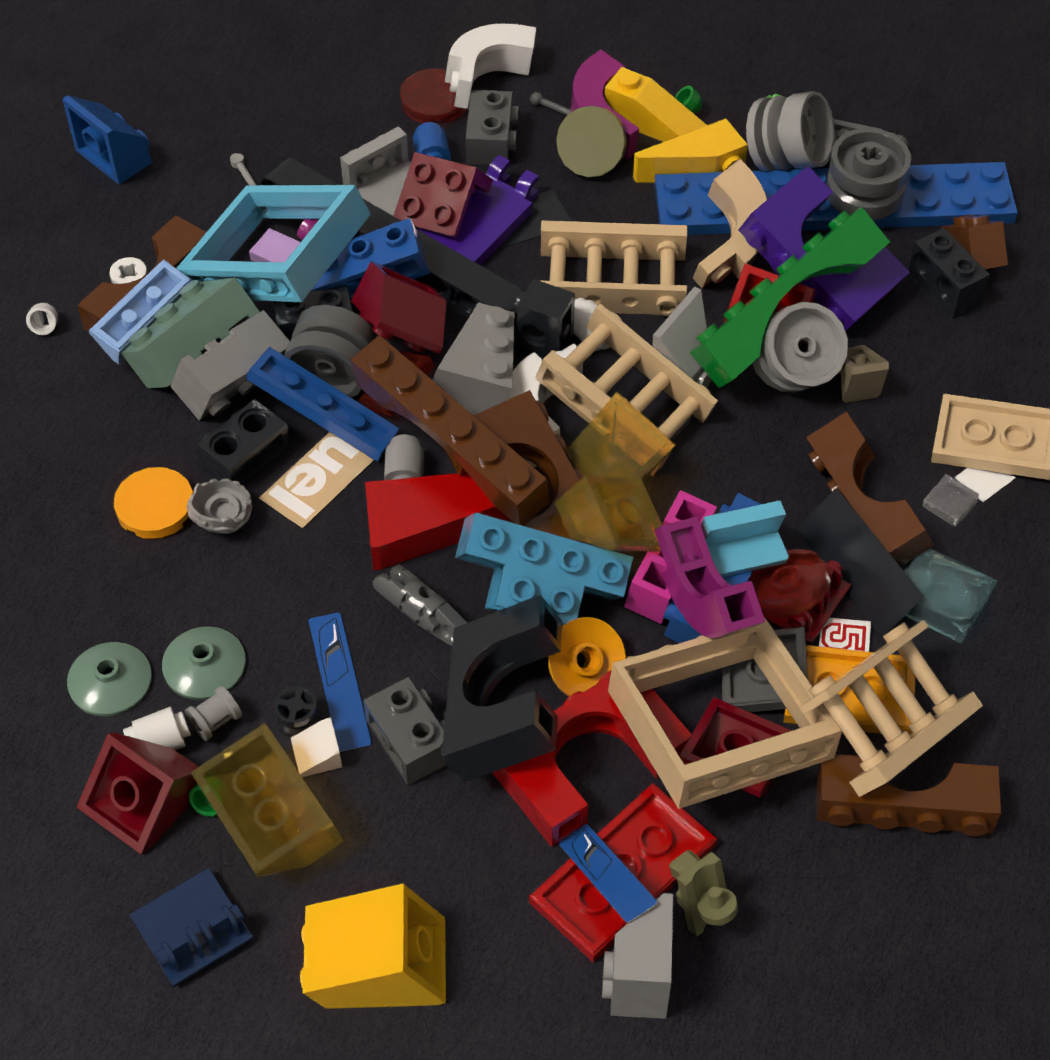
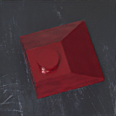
(137, 789)

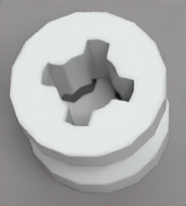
(127, 270)

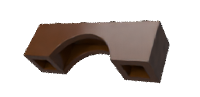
(170, 243)
(846, 456)
(962, 802)

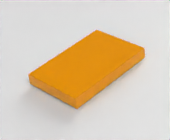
(836, 662)

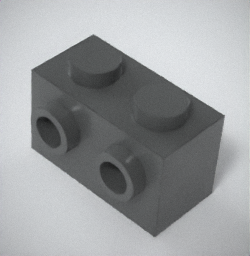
(490, 126)
(407, 729)

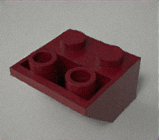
(401, 308)

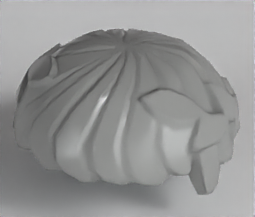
(220, 506)

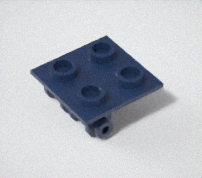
(191, 927)

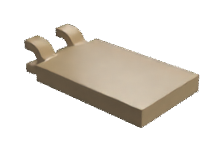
(993, 436)

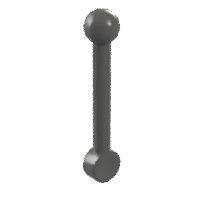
(537, 99)

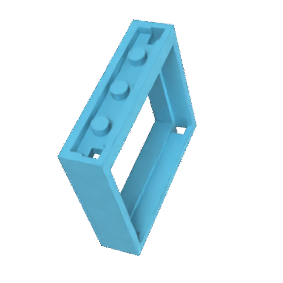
(340, 216)

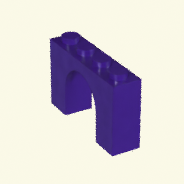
(776, 235)

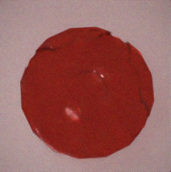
(428, 97)
(791, 586)

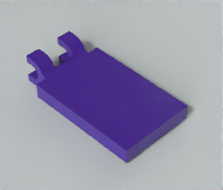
(492, 215)

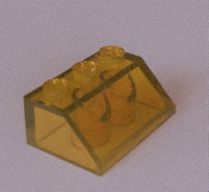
(266, 805)

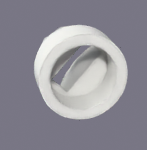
(35, 318)

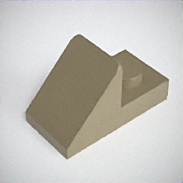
(862, 374)

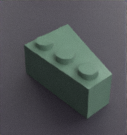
(185, 327)

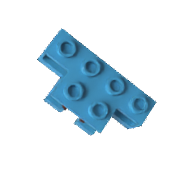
(541, 564)

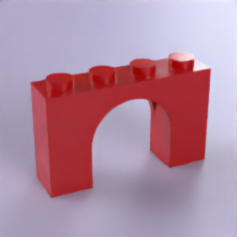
(541, 786)

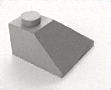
(678, 336)

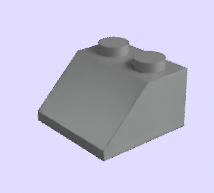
(641, 965)

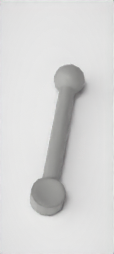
(237, 161)

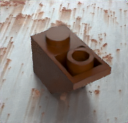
(981, 239)

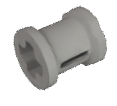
(213, 713)

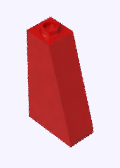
(421, 515)

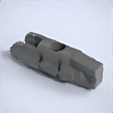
(419, 602)

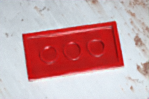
(646, 841)

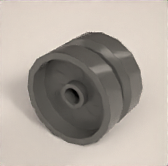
(868, 172)
(326, 342)

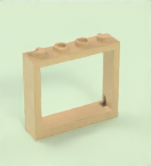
(740, 767)

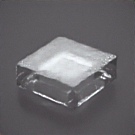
(950, 500)

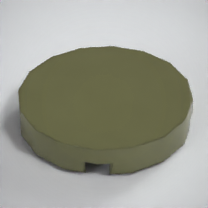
(591, 141)

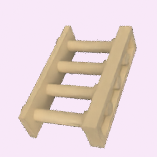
(624, 242)
(588, 398)
(925, 728)

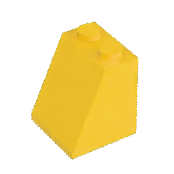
(374, 951)

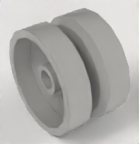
(801, 348)

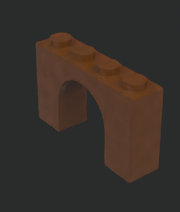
(525, 428)

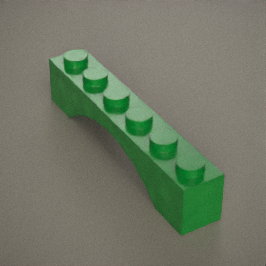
(738, 341)

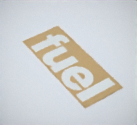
(316, 479)

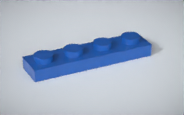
(322, 403)

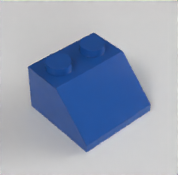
(106, 139)

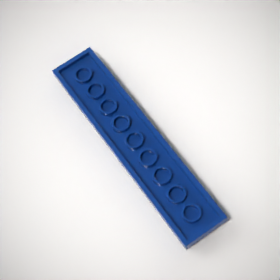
(930, 198)

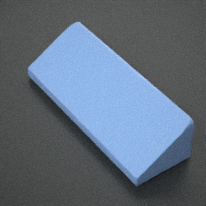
(138, 309)

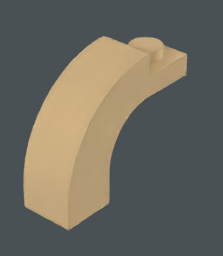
(737, 196)

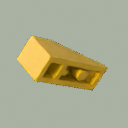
(649, 106)
(699, 151)

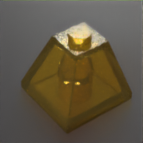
(620, 443)
(610, 514)

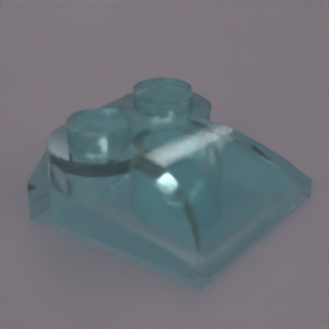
(950, 591)

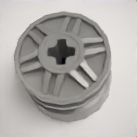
(790, 132)

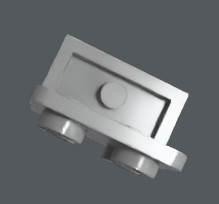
(379, 169)

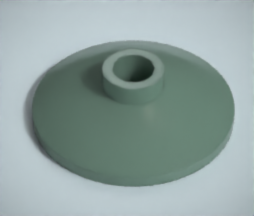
(198, 677)
(112, 692)

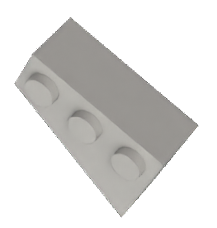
(480, 360)
(222, 370)

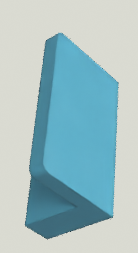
(745, 538)

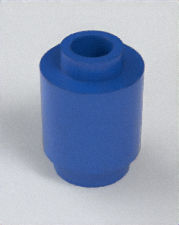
(431, 141)

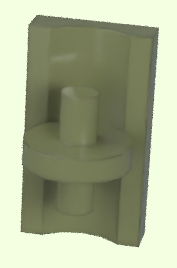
(703, 891)

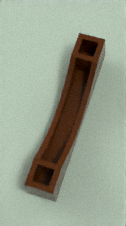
(495, 467)

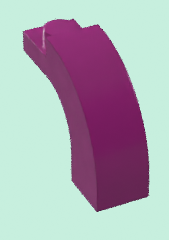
(590, 91)
(697, 586)

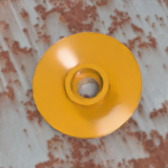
(599, 646)

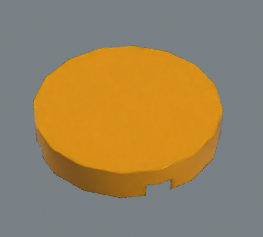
(153, 502)

